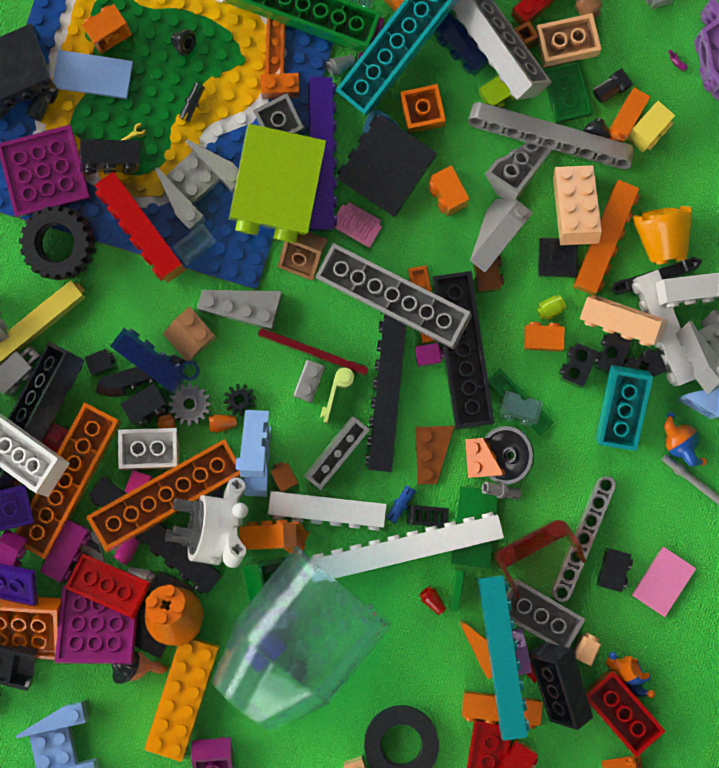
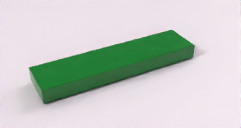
(501, 382)

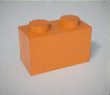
(279, 84)
(543, 337)

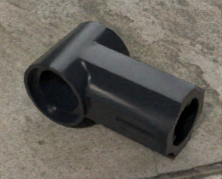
(617, 83)
(40, 104)

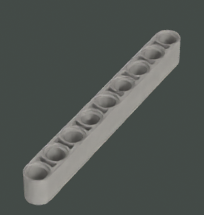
(551, 135)

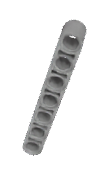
(590, 531)

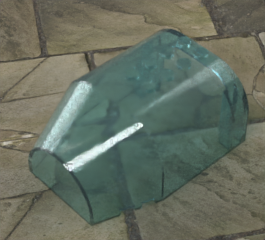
(296, 644)

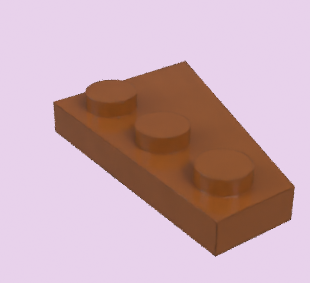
(430, 452)

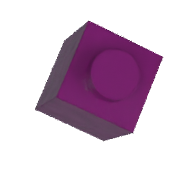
(429, 354)

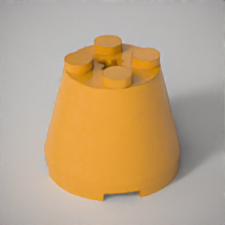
(665, 233)

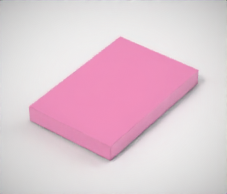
(663, 581)

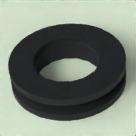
(407, 716)

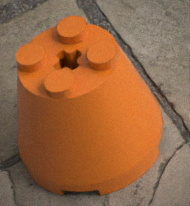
(177, 624)

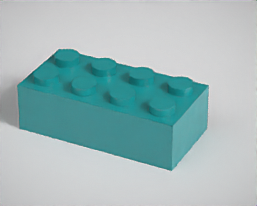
(624, 407)

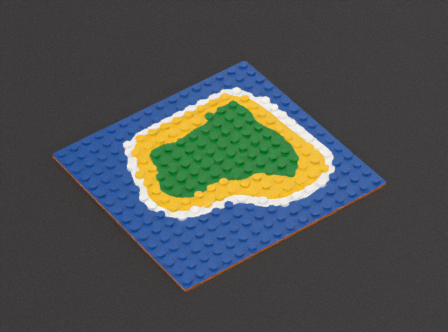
(224, 61)

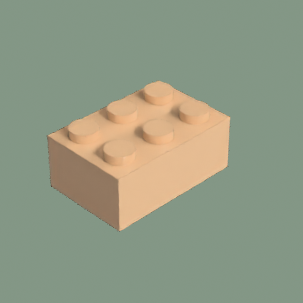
(568, 40)

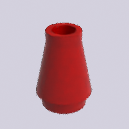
(432, 599)

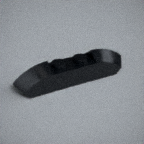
(117, 383)

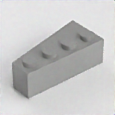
(247, 307)

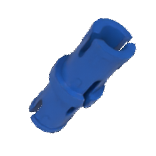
(400, 504)

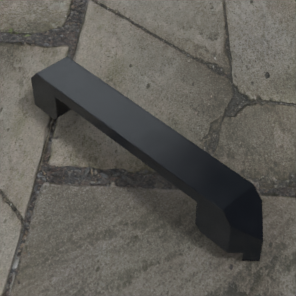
(683, 267)

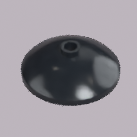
(503, 442)

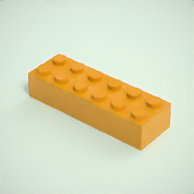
(182, 699)

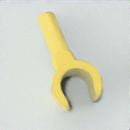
(133, 134)

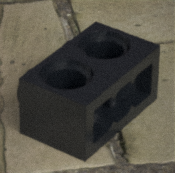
(582, 367)

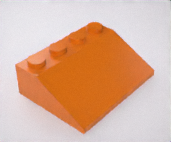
(31, 625)

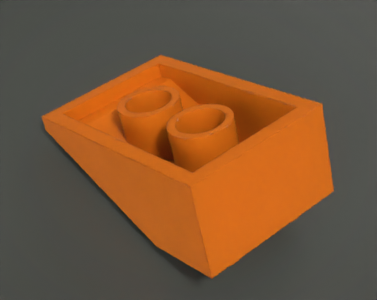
(479, 646)

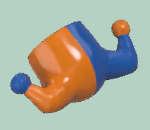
(682, 441)
(630, 673)

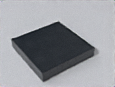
(556, 259)

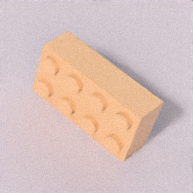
(577, 205)
(624, 320)

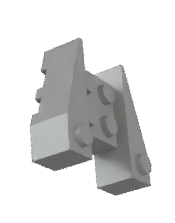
(193, 180)
(703, 350)

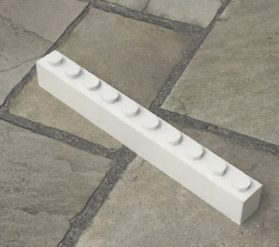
(411, 547)

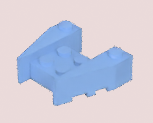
(255, 453)
(54, 741)

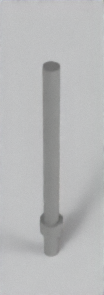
(679, 469)

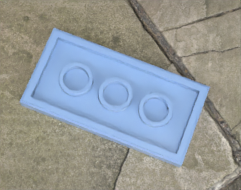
(93, 74)

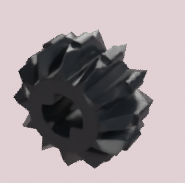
(237, 393)

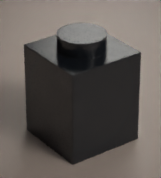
(100, 362)

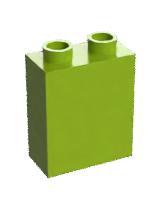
(276, 182)

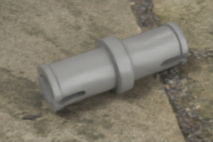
(501, 490)

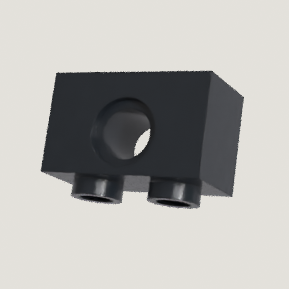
(621, 347)

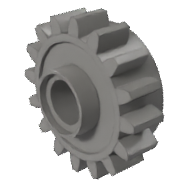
(182, 397)

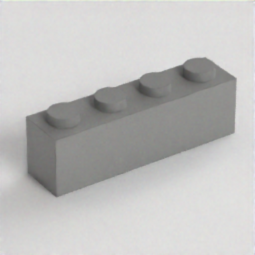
(336, 452)

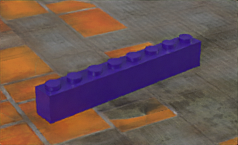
(322, 127)

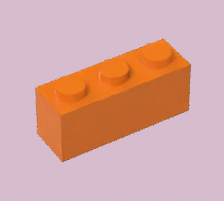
(268, 535)

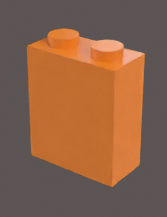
(628, 115)

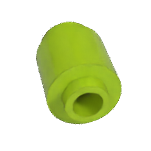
(551, 307)

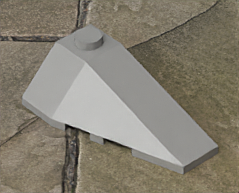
(515, 171)
(498, 228)

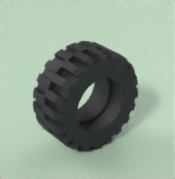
(33, 243)

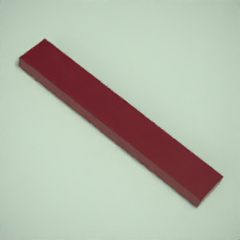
(311, 351)

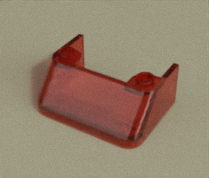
(531, 543)

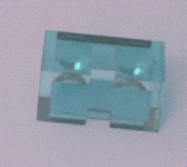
(194, 244)
(524, 410)

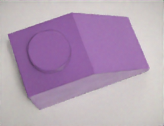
(522, 653)

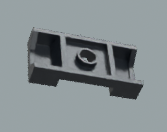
(17, 666)

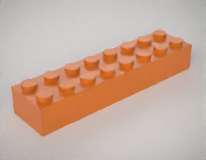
(84, 450)
(154, 500)

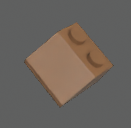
(303, 256)
(189, 334)

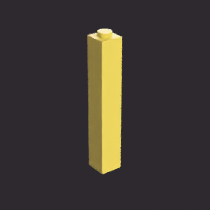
(41, 319)

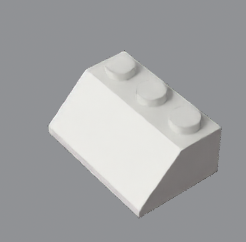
(148, 449)

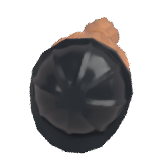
(141, 666)

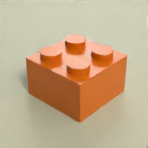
(106, 28)
(422, 108)
(448, 191)

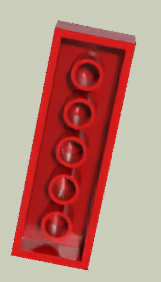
(142, 231)

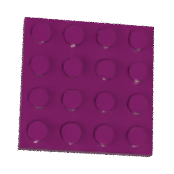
(43, 171)
(93, 633)

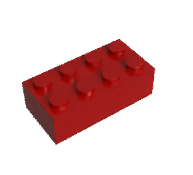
(623, 712)

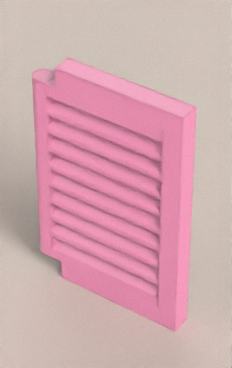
(358, 224)

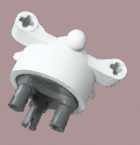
(213, 527)

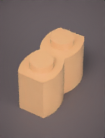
(586, 648)

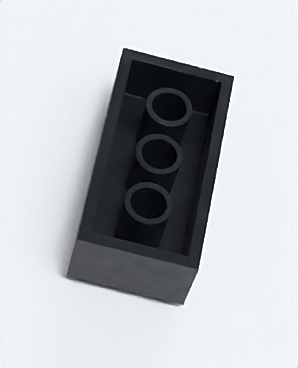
(561, 685)

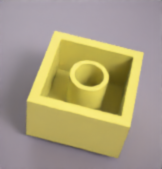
(653, 123)

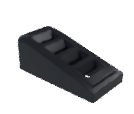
(411, 515)

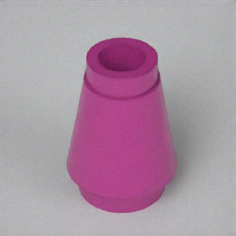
(126, 551)

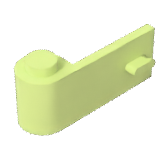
(343, 379)

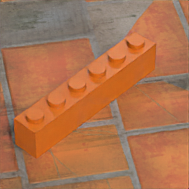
(612, 222)

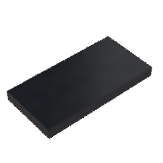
(143, 638)

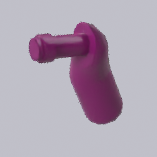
(676, 61)

